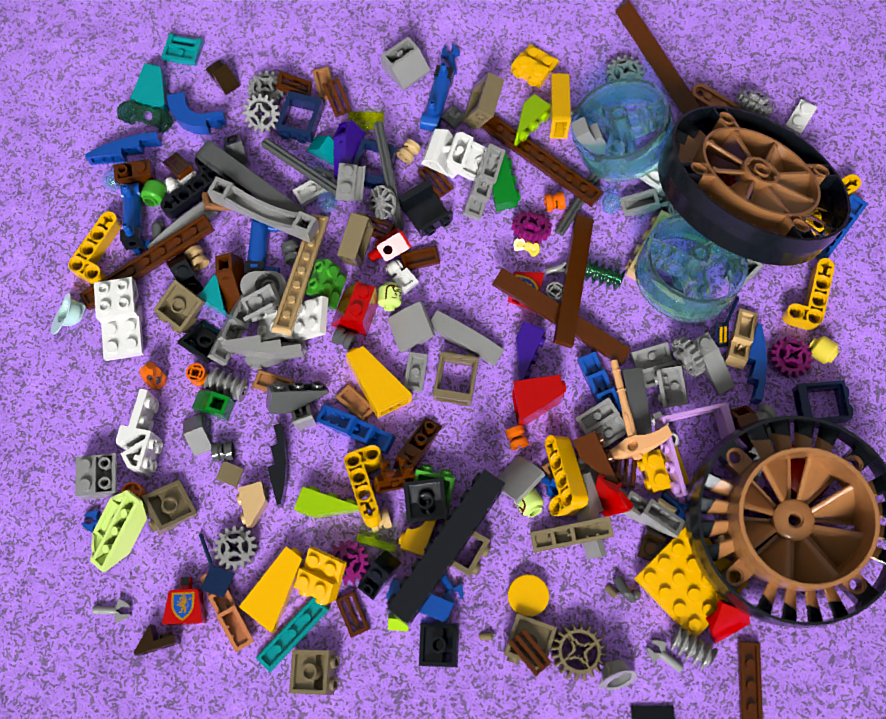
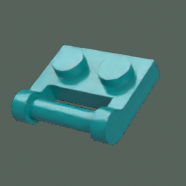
(181, 53)

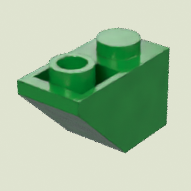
(214, 404)

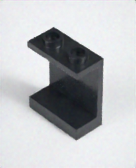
(425, 209)

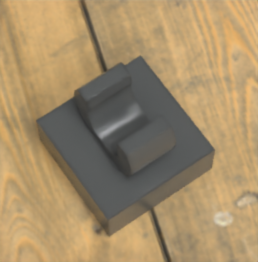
(453, 117)

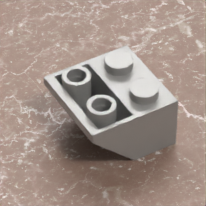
(405, 63)
(96, 476)

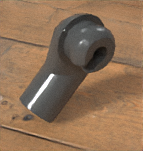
(157, 228)
(631, 596)

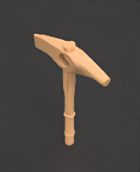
(635, 444)

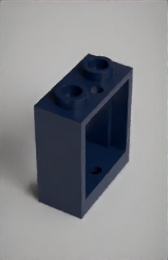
(304, 102)
(372, 181)
(802, 403)

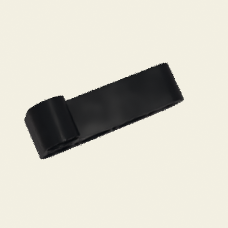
(190, 189)

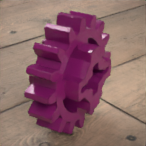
(531, 226)
(790, 348)
(356, 559)

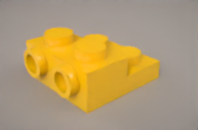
(534, 66)
(655, 473)
(320, 576)

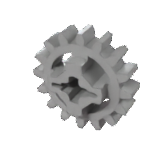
(624, 69)
(266, 85)
(755, 102)
(261, 105)
(688, 356)
(240, 541)

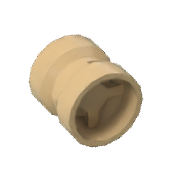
(408, 152)
(195, 256)
(386, 522)

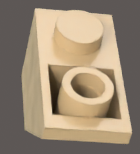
(253, 502)

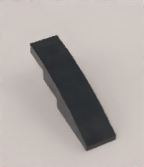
(279, 472)

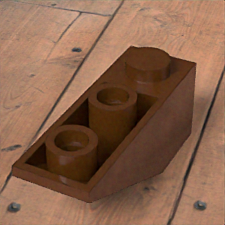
(229, 275)
(418, 443)
(593, 453)

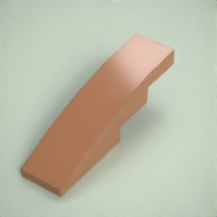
(230, 619)

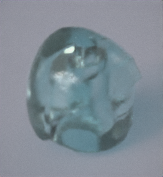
(109, 182)
(327, 202)
(611, 203)

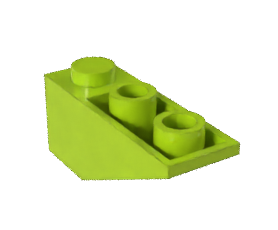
(532, 115)
(320, 505)

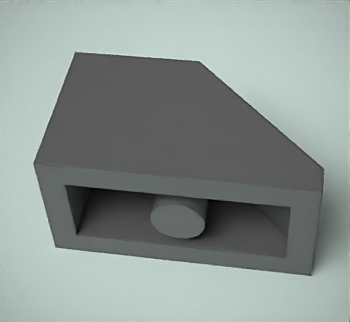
(235, 147)

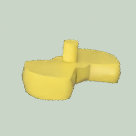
(533, 249)

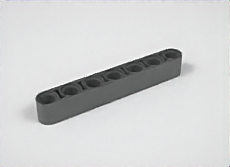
(243, 178)

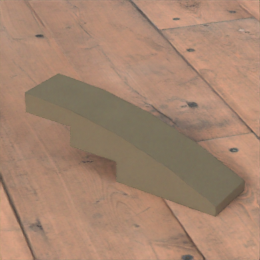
(572, 534)

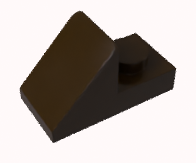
(223, 77)
(651, 543)
(150, 642)

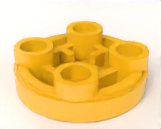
(528, 595)

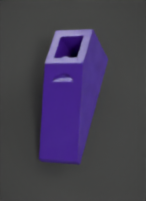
(346, 143)
(527, 343)

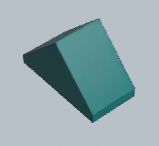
(322, 148)
(213, 296)

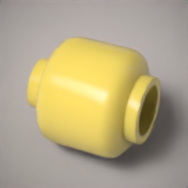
(824, 349)

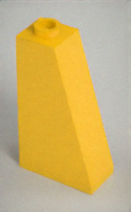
(560, 105)
(377, 383)
(272, 592)

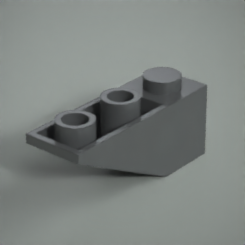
(290, 397)

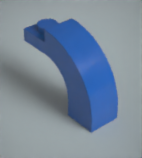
(192, 121)

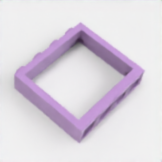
(725, 427)

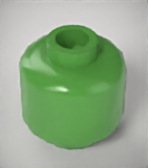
(153, 192)

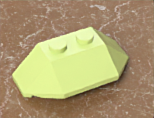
(117, 530)

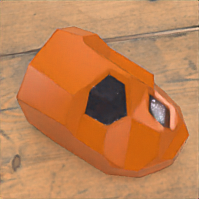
(153, 375)

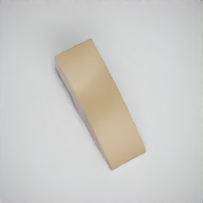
(741, 339)

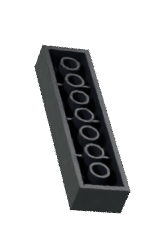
(446, 547)

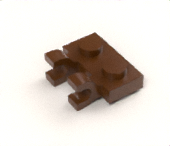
(393, 480)

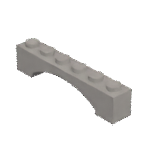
(294, 223)

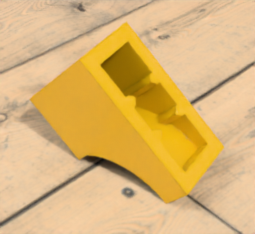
(416, 539)

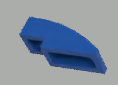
(434, 607)

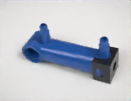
(442, 83)
(131, 234)
(258, 248)

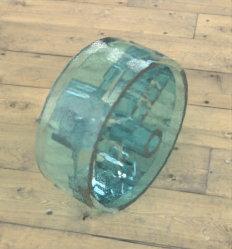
(606, 108)
(697, 302)

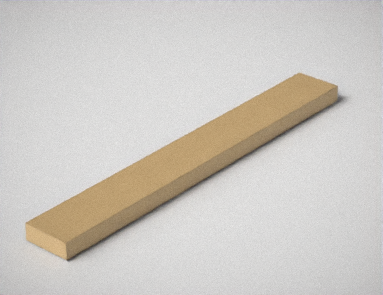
(298, 280)

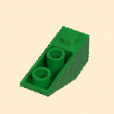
(504, 191)

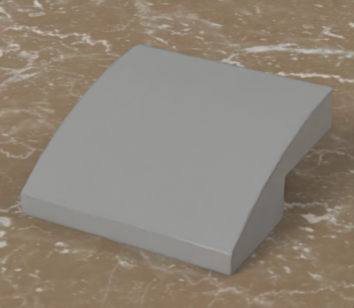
(411, 326)
(651, 359)
(604, 419)
(520, 478)

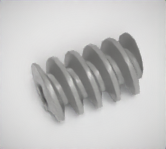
(226, 385)
(693, 647)

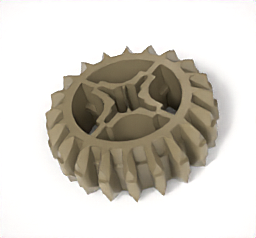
(583, 660)

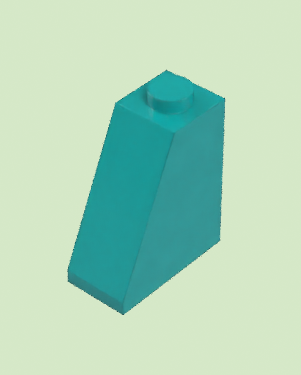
(151, 88)

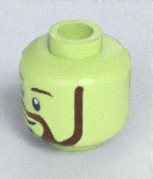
(389, 296)
(531, 504)

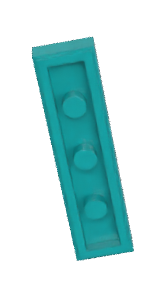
(291, 634)

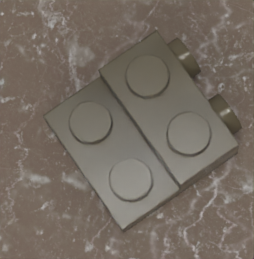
(179, 307)
(168, 507)
(540, 632)
(314, 672)

